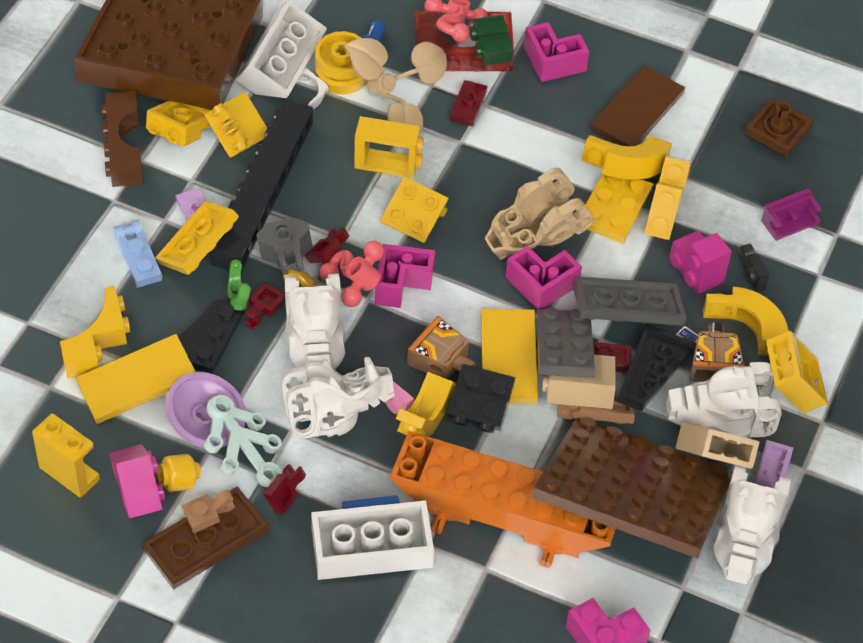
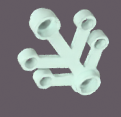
(241, 437)

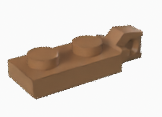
(619, 414)

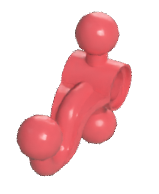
(454, 17)
(357, 269)

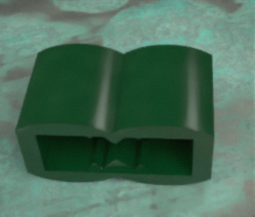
(491, 40)

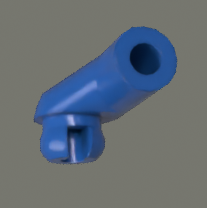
(376, 30)

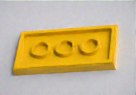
(510, 349)
(134, 378)

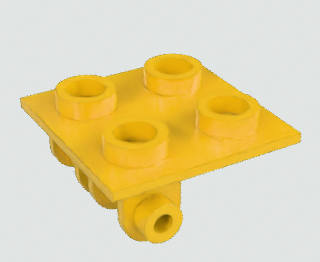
(236, 124)
(414, 209)

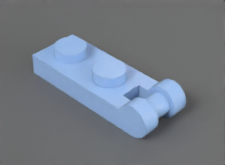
(138, 254)

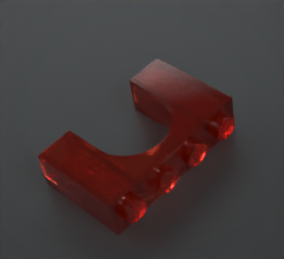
(457, 57)

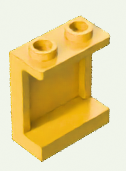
(61, 455)

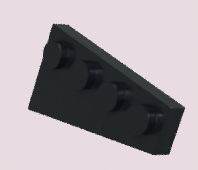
(652, 366)

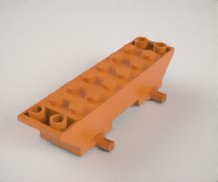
(493, 491)

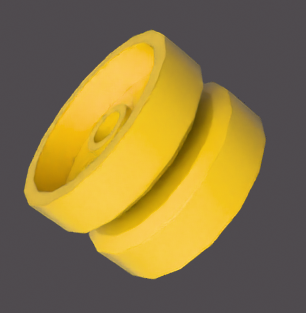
(335, 65)

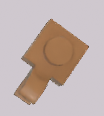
(204, 512)

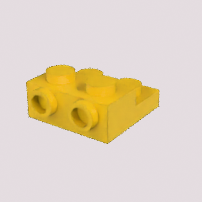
(177, 122)

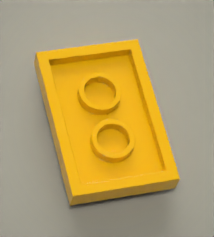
(617, 205)
(197, 237)

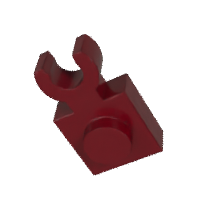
(328, 247)

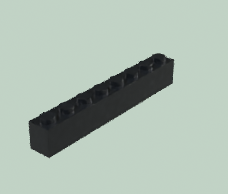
(263, 182)

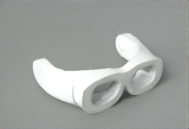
(308, 76)

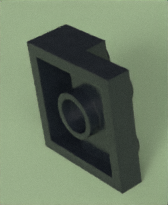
(481, 398)

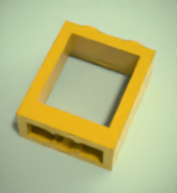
(389, 134)
(796, 371)

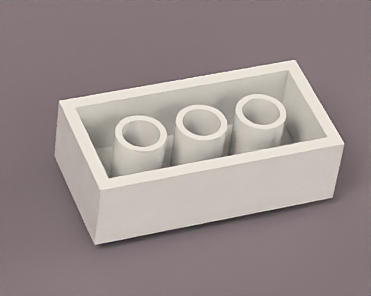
(372, 540)

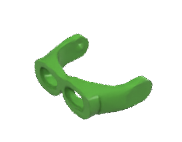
(238, 300)

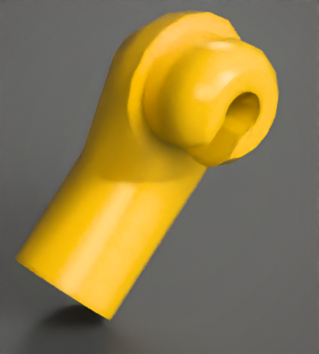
(303, 278)

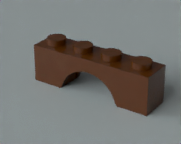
(125, 160)

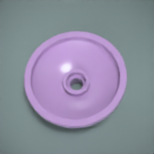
(189, 399)

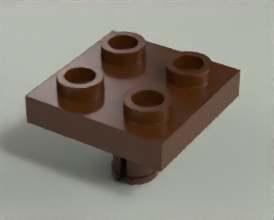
(779, 127)

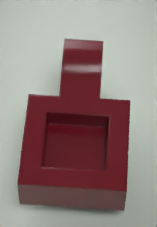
(264, 301)
(282, 489)

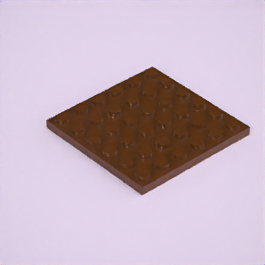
(634, 486)

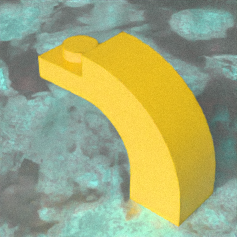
(627, 161)
(750, 309)
(428, 407)

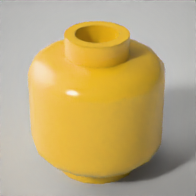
(178, 472)

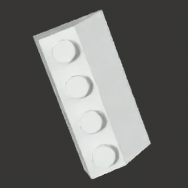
(281, 52)

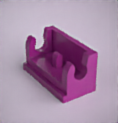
(791, 214)

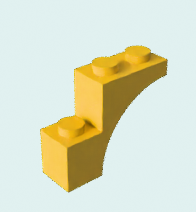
(667, 197)
(109, 330)

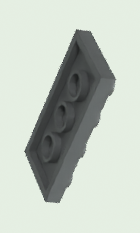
(629, 300)
(564, 343)

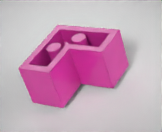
(554, 56)
(701, 260)
(400, 269)
(540, 280)
(135, 473)
(590, 625)

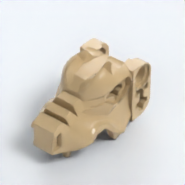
(539, 217)

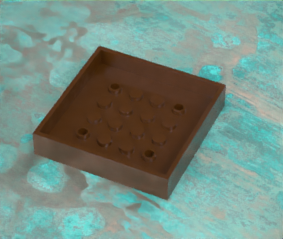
(169, 48)

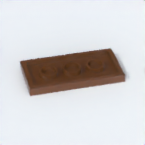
(637, 108)
(185, 554)

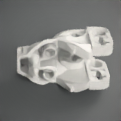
(314, 322)
(333, 399)
(729, 402)
(749, 526)

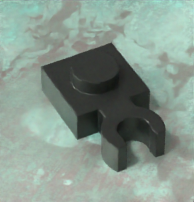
(755, 270)

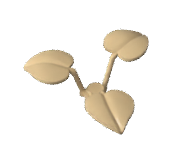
(368, 61)

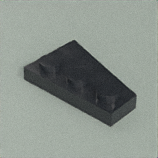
(210, 335)

